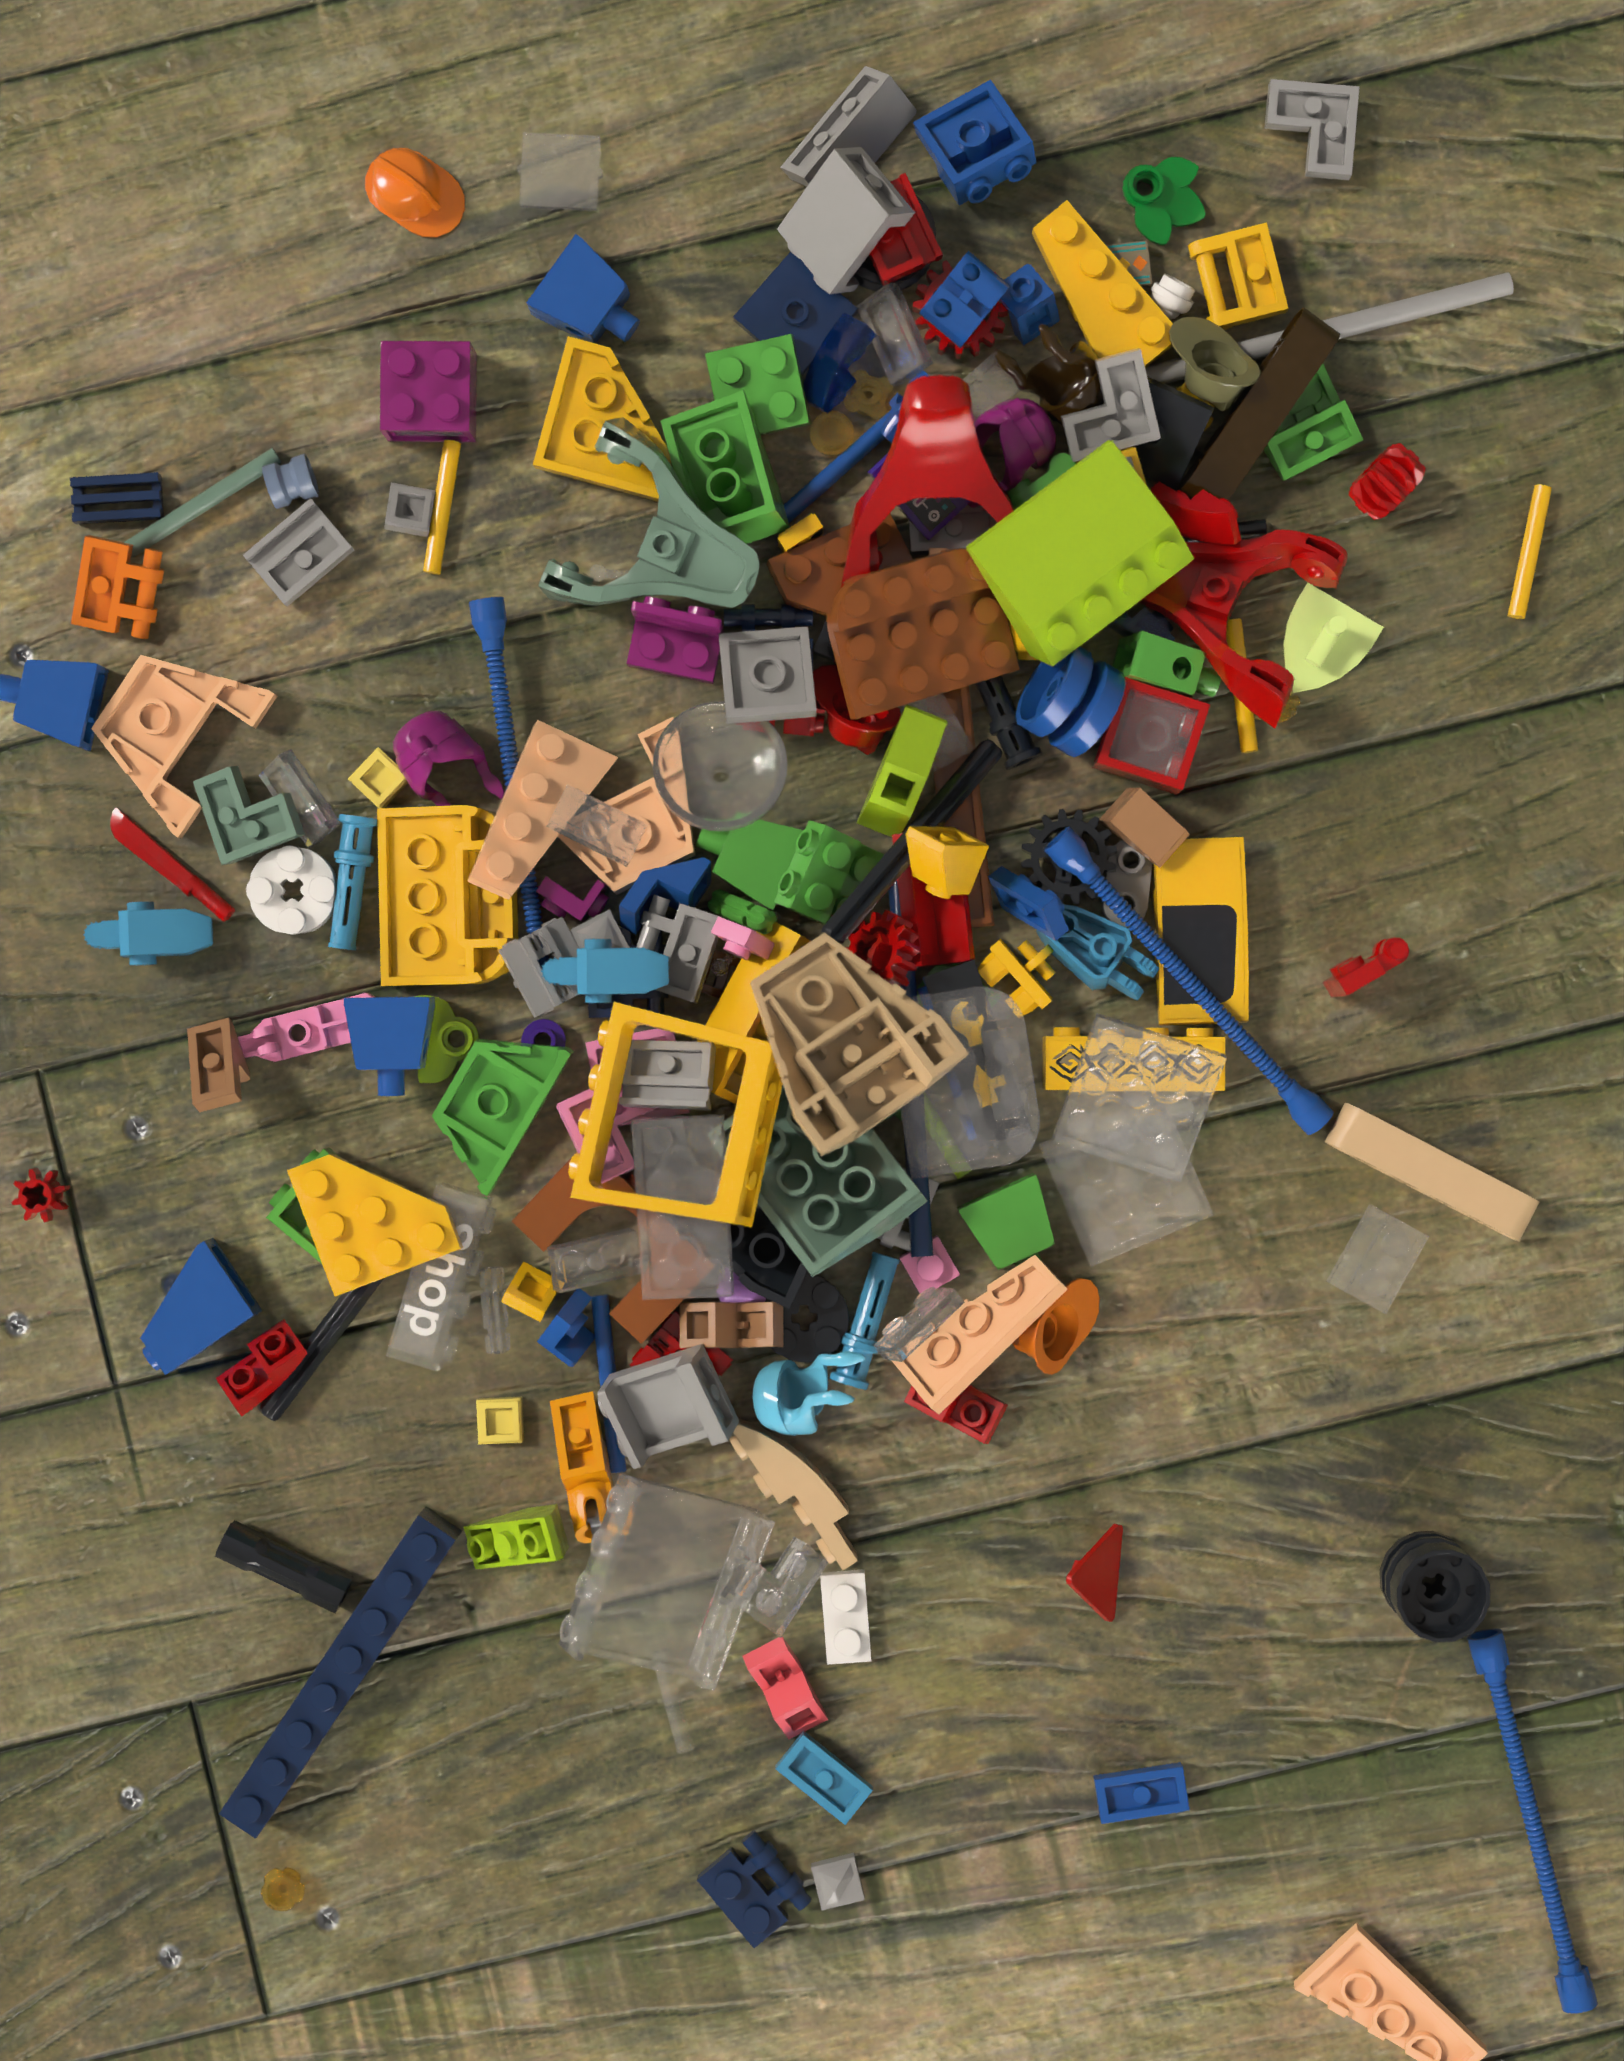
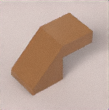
(731, 1325)

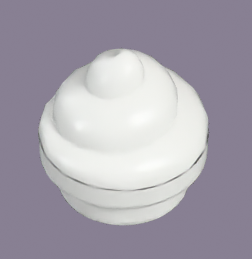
(1172, 296)

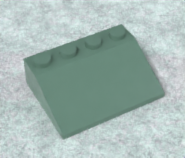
(832, 1200)

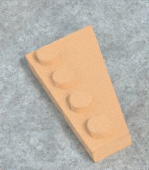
(519, 827)
(1375, 1990)

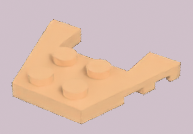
(156, 720)
(664, 842)

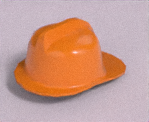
(415, 192)
(1061, 1327)

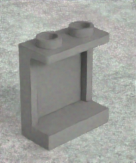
(842, 218)
(667, 1404)

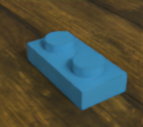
(824, 1777)

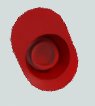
(857, 733)

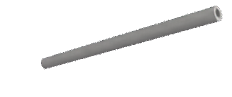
(1368, 319)

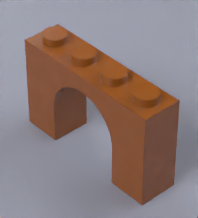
(554, 1211)

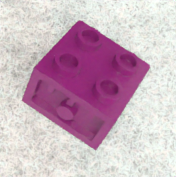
(675, 640)

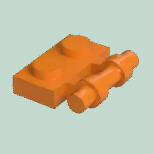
(103, 585)

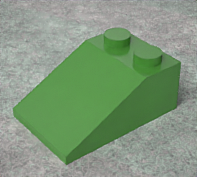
(727, 467)

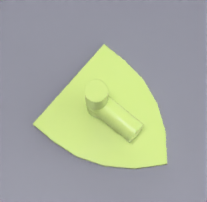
(1325, 639)

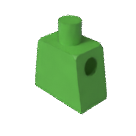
(1154, 658)
(752, 857)
(1010, 1222)

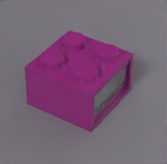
(428, 391)

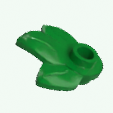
(1170, 201)

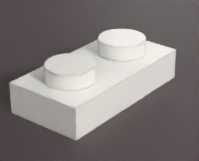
(845, 1617)

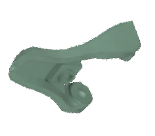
(681, 550)

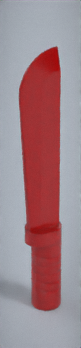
(152, 853)

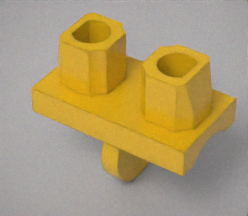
(1003, 960)

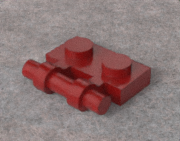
(1358, 972)

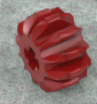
(1387, 481)

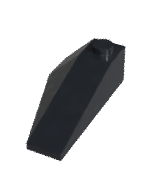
(766, 1261)

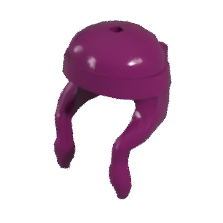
(1024, 435)
(440, 740)

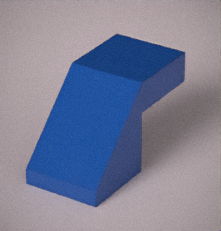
(677, 882)

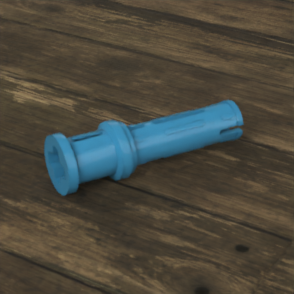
(345, 935)
(867, 1321)

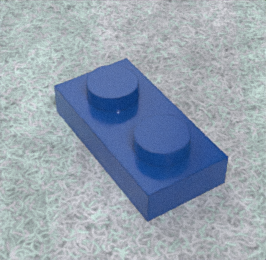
(1029, 903)
(1141, 1793)

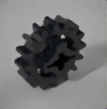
(1062, 884)

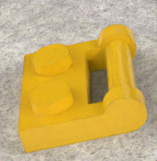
(1252, 272)

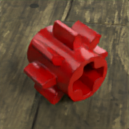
(28, 1198)

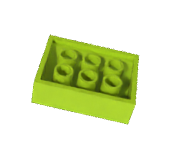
(1079, 554)

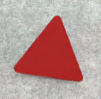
(1097, 1573)

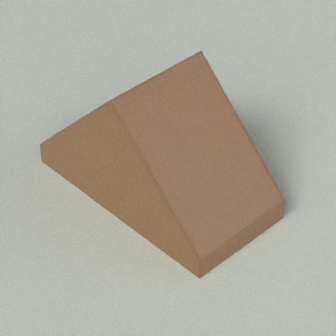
(1144, 826)

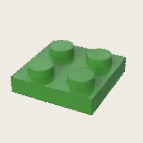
(768, 376)

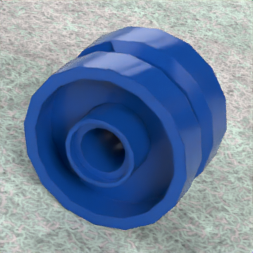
(1071, 701)

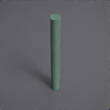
(202, 503)

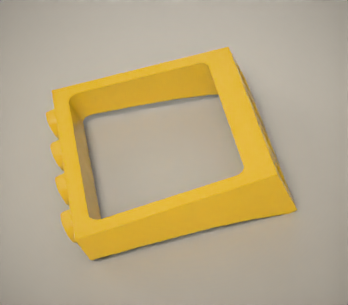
(749, 1131)

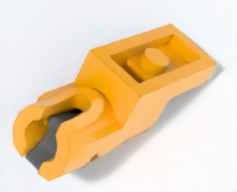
(582, 1461)

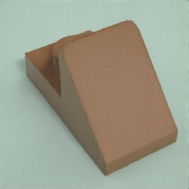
(216, 1065)

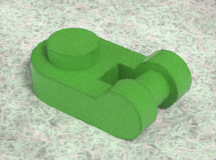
(1025, 489)

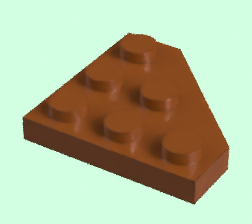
(814, 571)

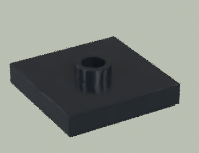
(1181, 426)

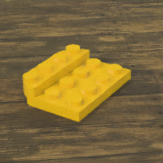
(430, 916)

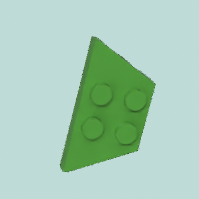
(496, 1102)

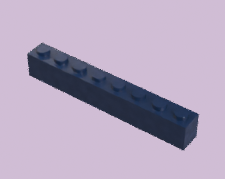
(340, 1672)

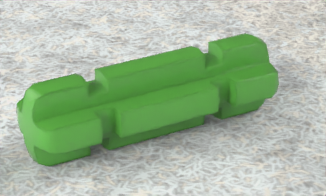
(742, 911)

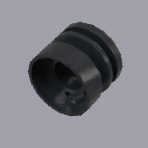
(1447, 1607)

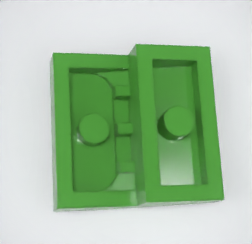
(1313, 429)

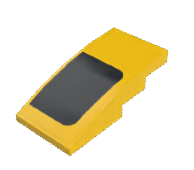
(1205, 923)

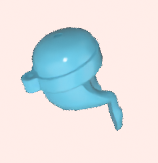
(791, 1397)

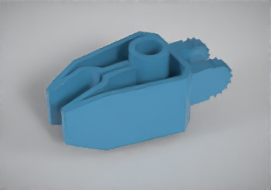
(152, 932)
(1097, 951)
(609, 970)

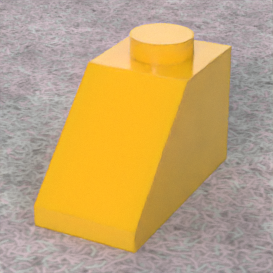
(945, 859)

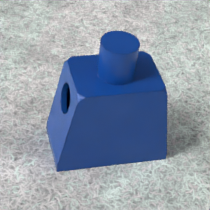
(583, 296)
(57, 698)
(390, 1037)

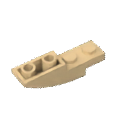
(788, 1473)

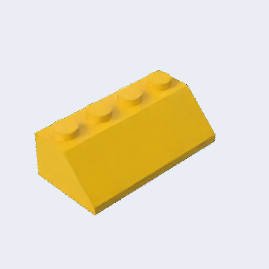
(739, 1012)

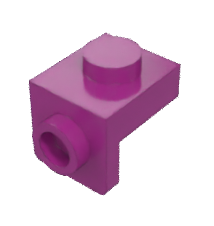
(561, 901)

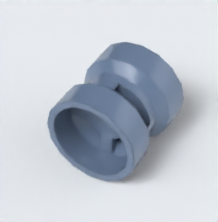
(290, 481)

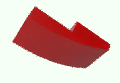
(1202, 517)
(259, 1374)
(971, 1412)

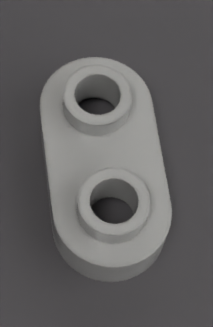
(1129, 882)

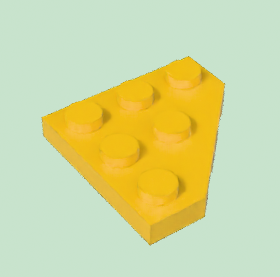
(584, 396)
(368, 1223)

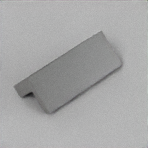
(864, 116)

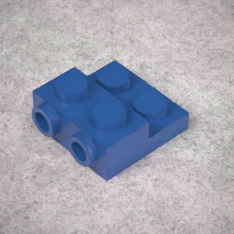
(976, 143)

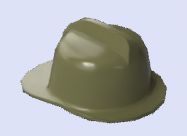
(1213, 361)

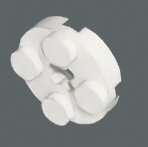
(267, 890)

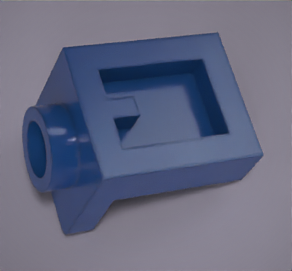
(1029, 303)
(566, 1334)

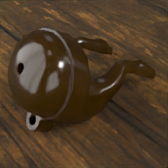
(1061, 382)

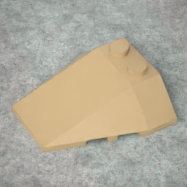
(848, 1042)

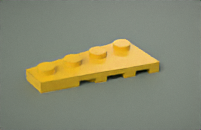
(1099, 289)

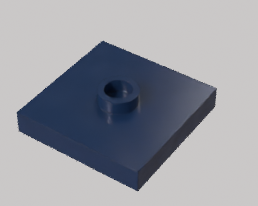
(793, 305)

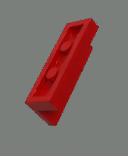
(941, 922)

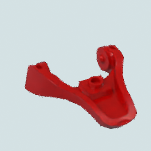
(929, 457)
(1206, 593)

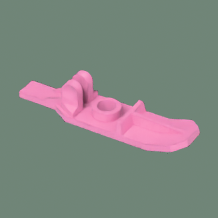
(324, 1027)

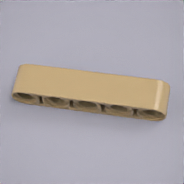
(1432, 1172)

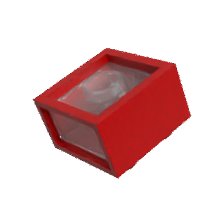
(1152, 737)

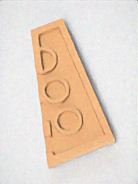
(980, 1333)

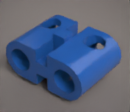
(964, 299)

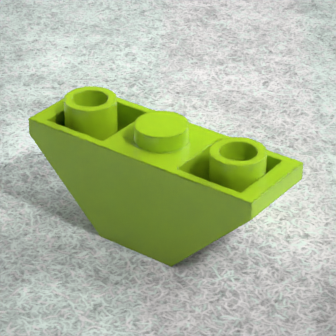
(902, 772)
(518, 1538)

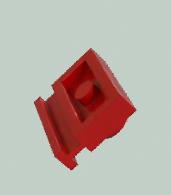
(908, 246)

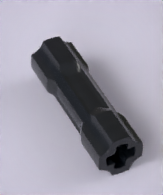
(256, 1553)

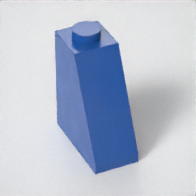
(198, 1309)

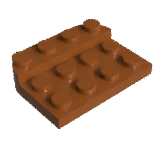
(917, 632)

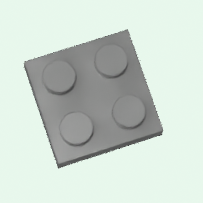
(767, 675)

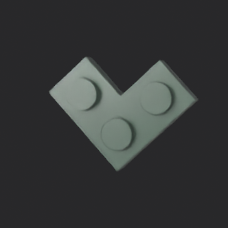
(239, 826)

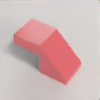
(785, 1687)

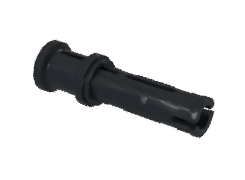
(1005, 725)

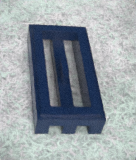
(80, 499)

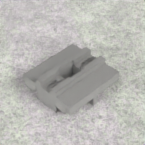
(521, 960)

